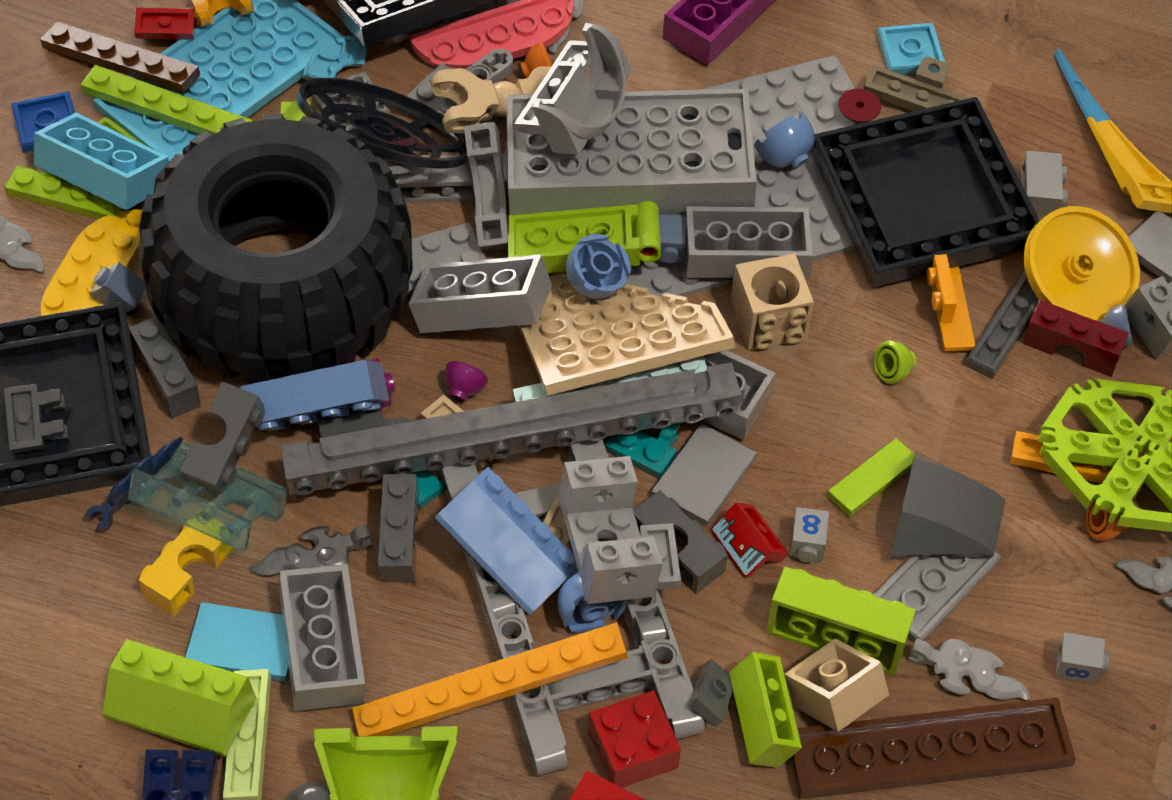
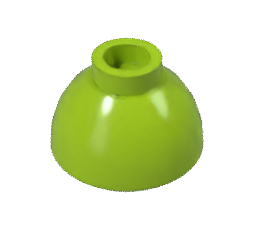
(893, 362)

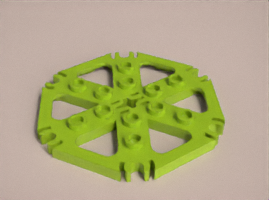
(1114, 447)

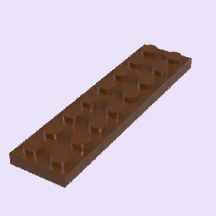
(932, 748)

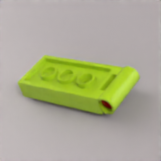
(557, 232)

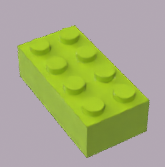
(819, 610)

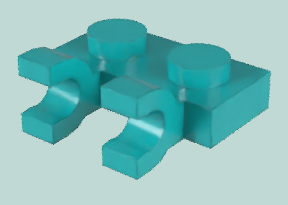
(646, 452)

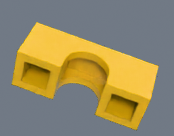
(166, 582)

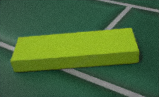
(872, 477)

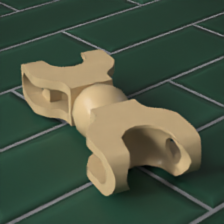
(478, 98)

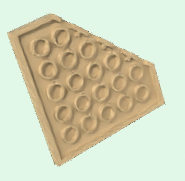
(616, 336)

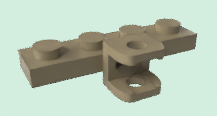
(914, 94)

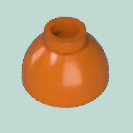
(536, 57)
(1099, 527)

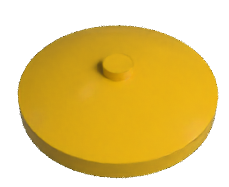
(1081, 262)

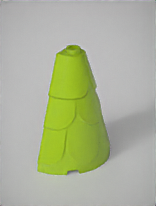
(385, 764)

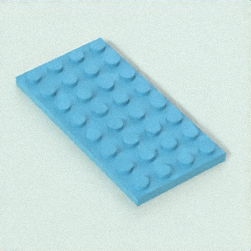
(240, 64)

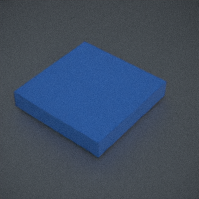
(39, 113)

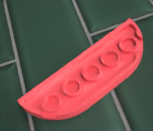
(508, 27)

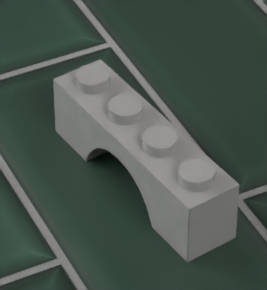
(489, 186)

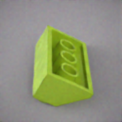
(177, 697)

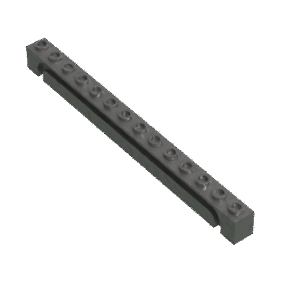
(511, 429)

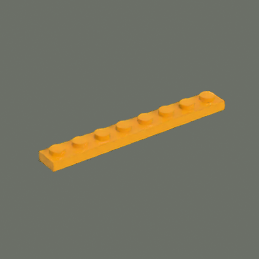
(490, 682)

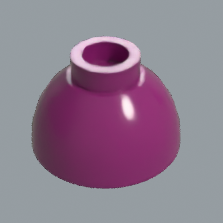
(464, 380)

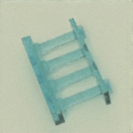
(210, 518)

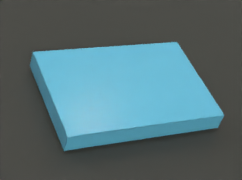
(239, 640)

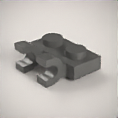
(24, 417)

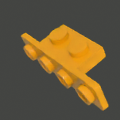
(950, 305)

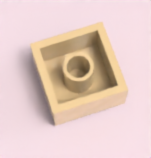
(837, 684)

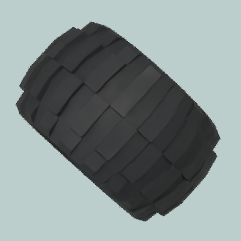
(286, 308)

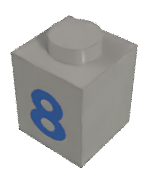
(809, 534)
(1081, 658)

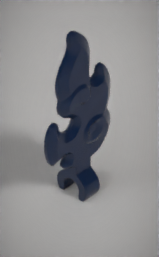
(119, 493)

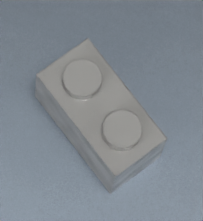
(1044, 180)

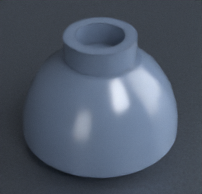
(1119, 319)

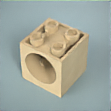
(771, 302)

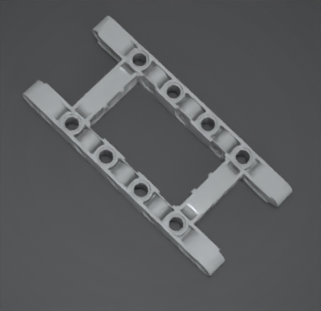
(638, 672)

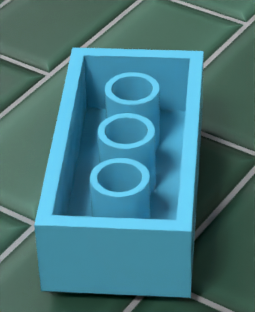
(98, 160)

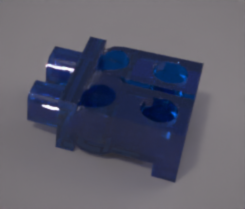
(194, 778)

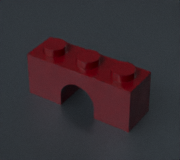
(1096, 341)

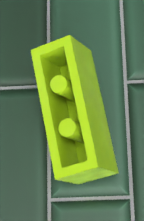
(765, 710)

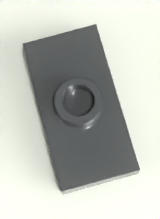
(712, 693)

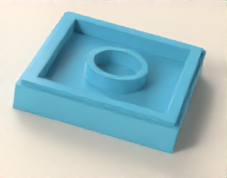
(908, 45)

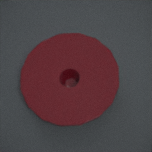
(859, 105)

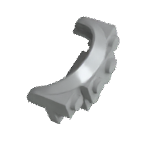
(570, 105)

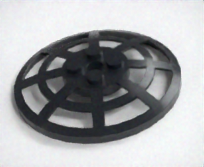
(381, 132)

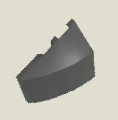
(946, 514)

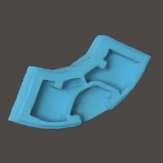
(334, 56)

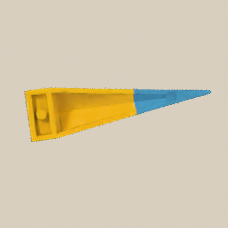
(1133, 171)

